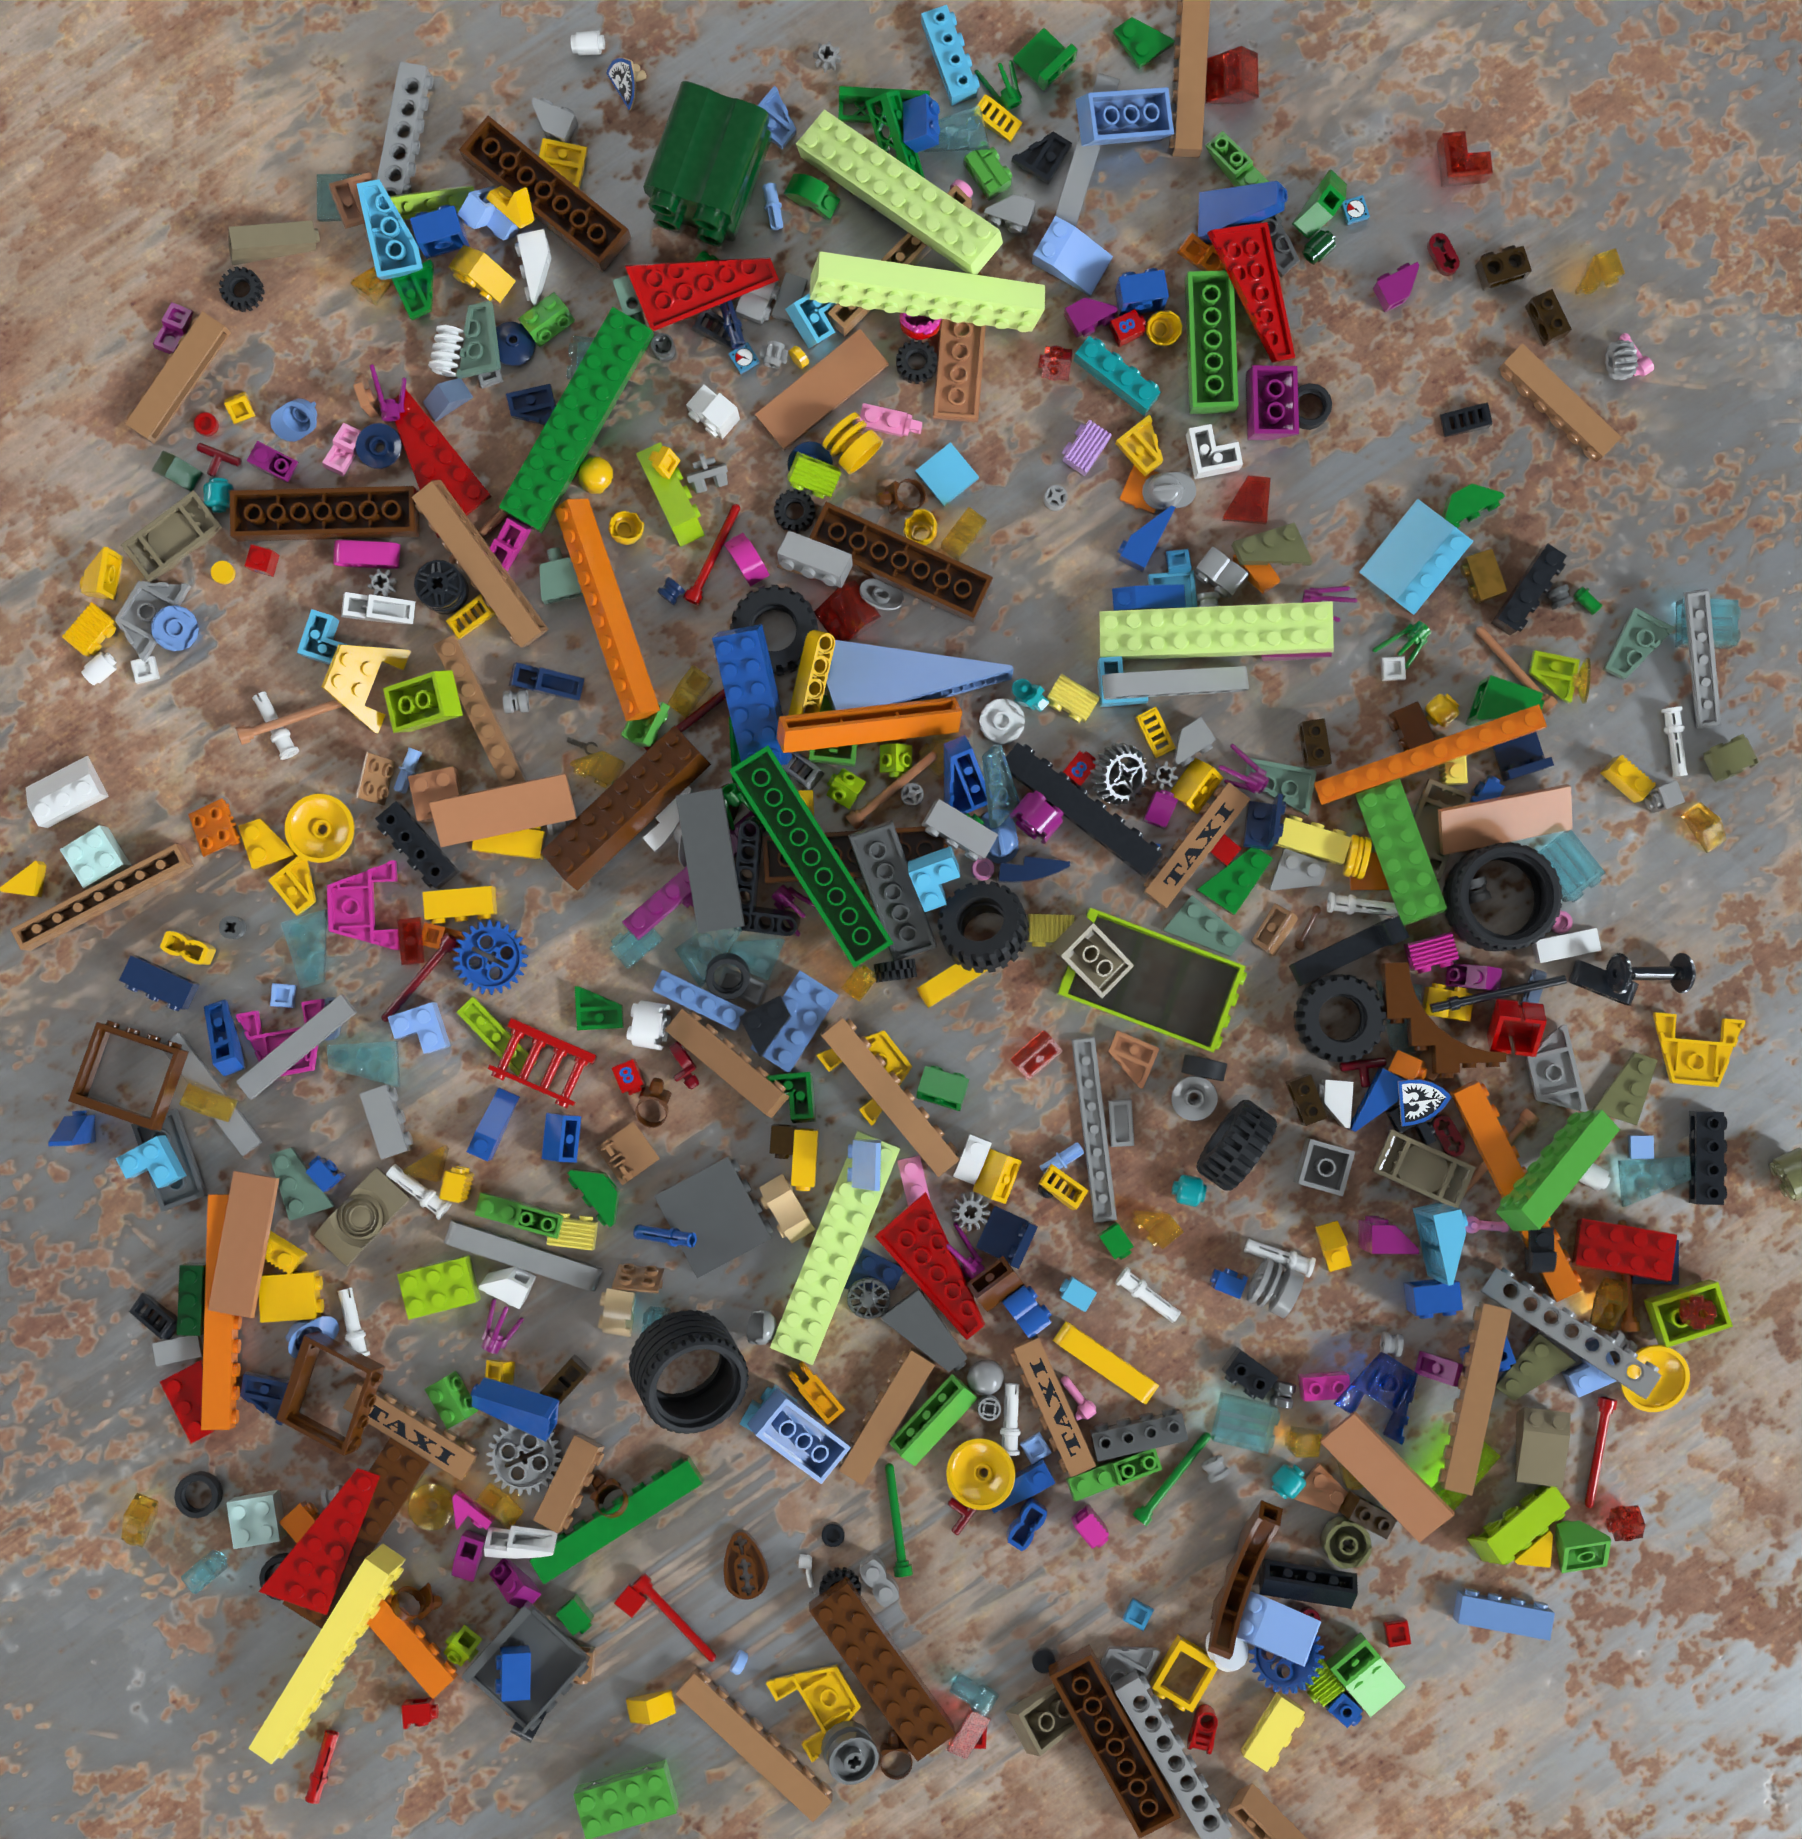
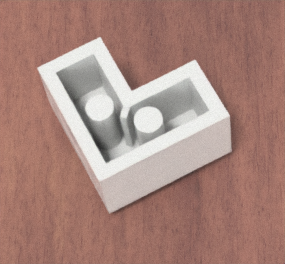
(713, 411)
(1207, 457)

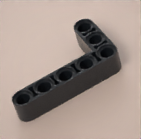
(750, 885)
(1349, 949)

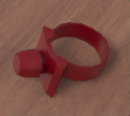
(686, 1063)

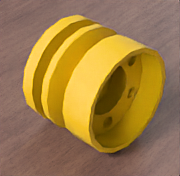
(848, 439)

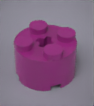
(1037, 817)

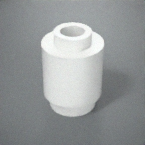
(587, 43)
(99, 668)
(1596, 1177)

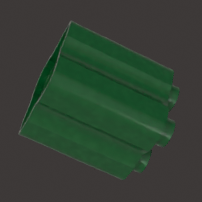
(707, 163)

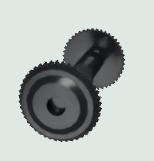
(1680, 973)

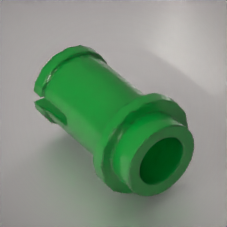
(1587, 600)

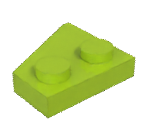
(1554, 673)

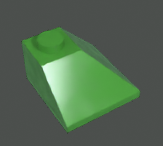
(1581, 1546)

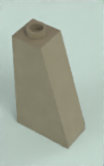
(271, 241)

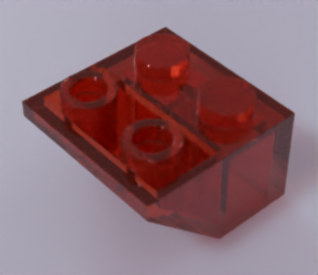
(1232, 77)
(846, 613)

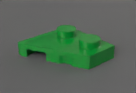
(1141, 41)
(417, 290)
(596, 1011)

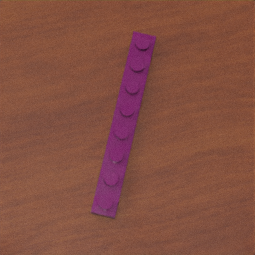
(672, 894)

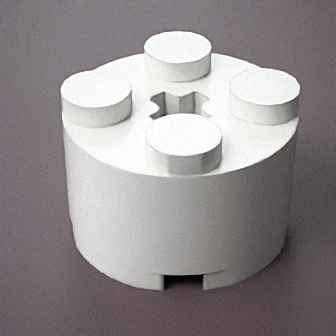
(649, 1024)

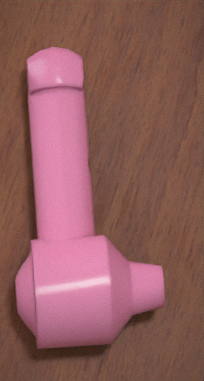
(1645, 365)
(1475, 1224)
(1085, 1408)

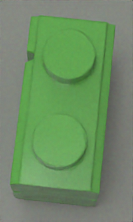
(988, 172)

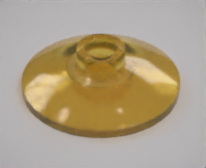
(1582, 680)
(423, 1515)

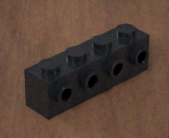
(1529, 589)
(417, 845)
(1707, 1157)
(1308, 1584)

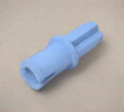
(773, 206)
(407, 769)
(1064, 1158)

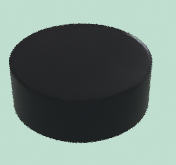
(833, 1534)
(1042, 1659)

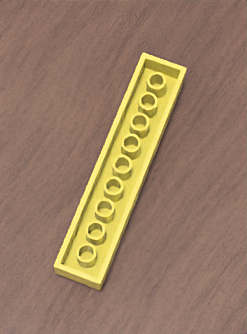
(327, 1654)

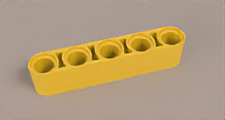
(812, 675)
(945, 984)
(1105, 1362)

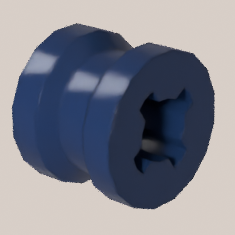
(671, 591)

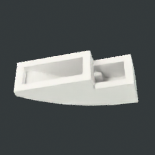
(377, 608)
(668, 819)
(1566, 945)
(519, 1542)

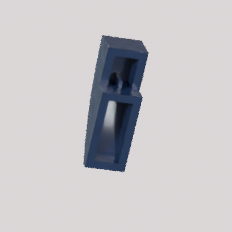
(546, 681)
(1031, 870)

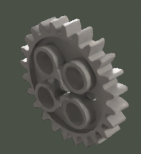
(532, 1476)

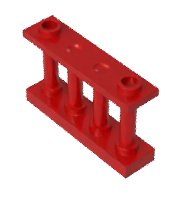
(539, 1041)

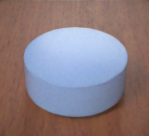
(739, 1662)

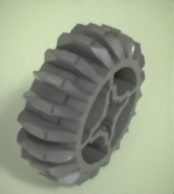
(1111, 772)

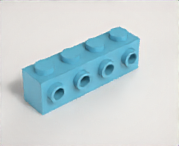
(949, 54)

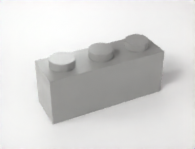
(814, 559)
(959, 830)
(386, 1121)

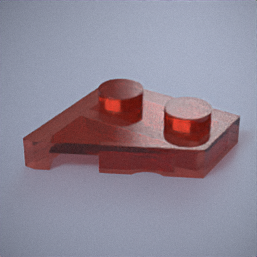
(1250, 502)

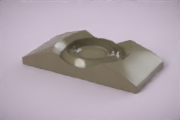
(171, 536)
(1435, 797)
(1423, 1169)
(361, 1216)

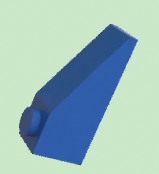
(1143, 542)
(1149, 597)
(223, 1038)
(1378, 1098)
(493, 1125)
(74, 1130)
(1028, 1483)

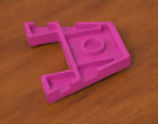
(353, 910)
(266, 1043)

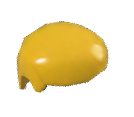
(1164, 328)
(595, 475)
(626, 527)
(921, 527)

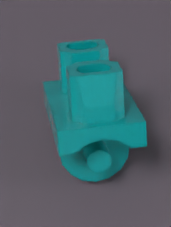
(1029, 695)

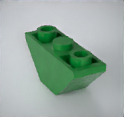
(1321, 204)
(1469, 502)
(598, 1192)

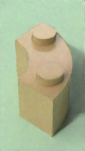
(791, 1216)
(617, 1312)

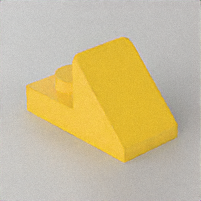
(515, 206)
(1333, 1246)

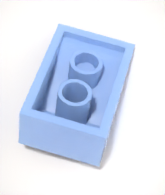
(1071, 256)
(865, 1164)
(1277, 1628)

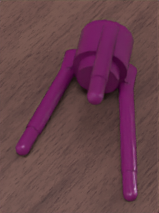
(389, 408)
(1316, 595)
(1255, 781)
(784, 897)
(970, 1266)
(493, 1339)

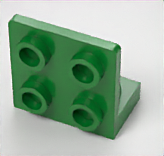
(1045, 58)

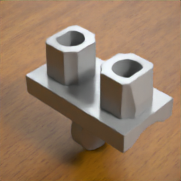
(697, 478)

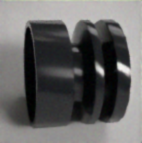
(450, 596)

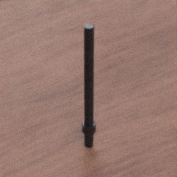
(1454, 1003)

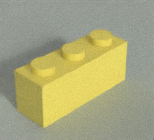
(1314, 840)
(1273, 1731)

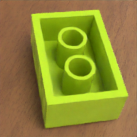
(422, 701)
(439, 1287)
(1665, 1317)

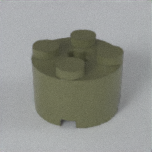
(1730, 758)
(1789, 1171)
(1340, 1554)

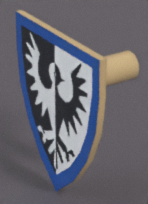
(624, 78)
(1420, 1100)

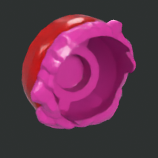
(919, 326)

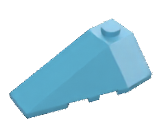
(390, 240)

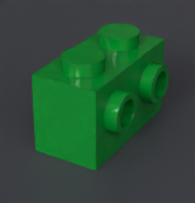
(942, 1088)

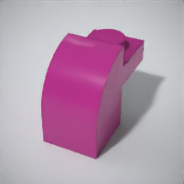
(747, 559)

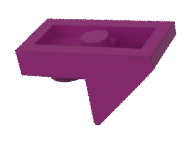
(1438, 1368)

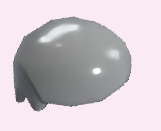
(761, 1327)
(985, 1377)

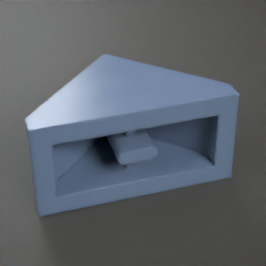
(446, 398)

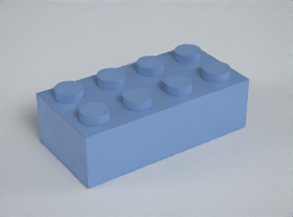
(1124, 116)
(808, 1005)
(798, 1435)

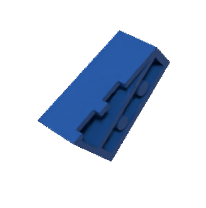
(962, 777)

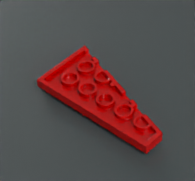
(686, 288)
(920, 1249)

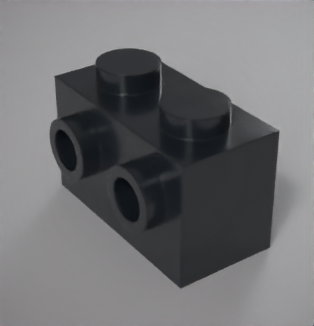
(1250, 1374)

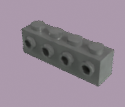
(1139, 1434)

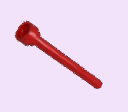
(694, 594)
(1606, 1407)
(644, 1585)

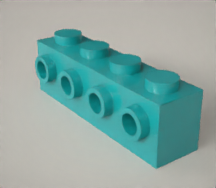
(1116, 375)

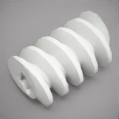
(445, 350)

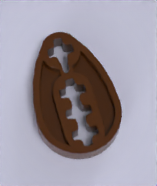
(733, 1571)

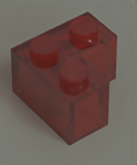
(1459, 166)

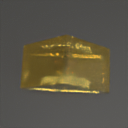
(370, 286)
(1705, 826)
(430, 1166)

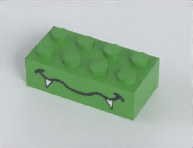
(626, 1799)

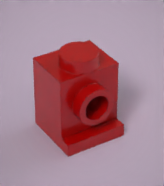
(419, 1711)

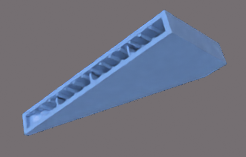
(884, 675)

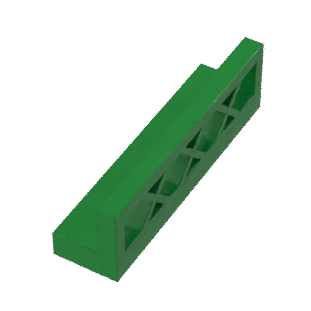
(858, 96)
(893, 118)

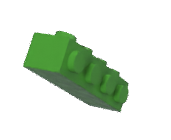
(933, 1420)

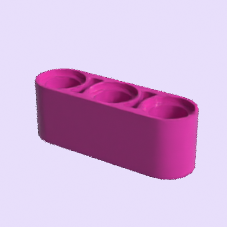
(367, 554)

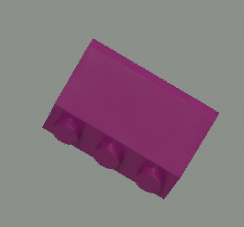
(1272, 402)
(1381, 1237)

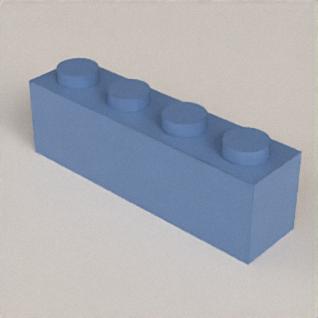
(699, 1000)
(1503, 1615)

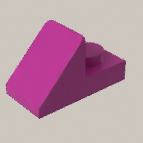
(464, 1507)

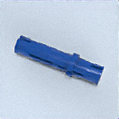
(672, 1237)

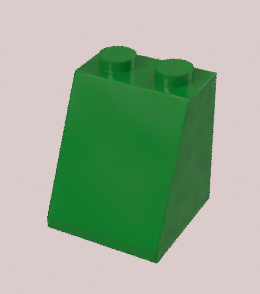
(1500, 698)

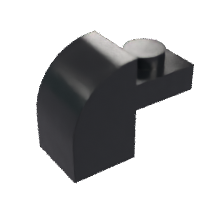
(1425, 1130)
(1540, 1255)

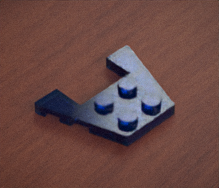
(1387, 1384)

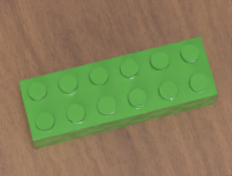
(1211, 342)
(1401, 852)
(1557, 1170)

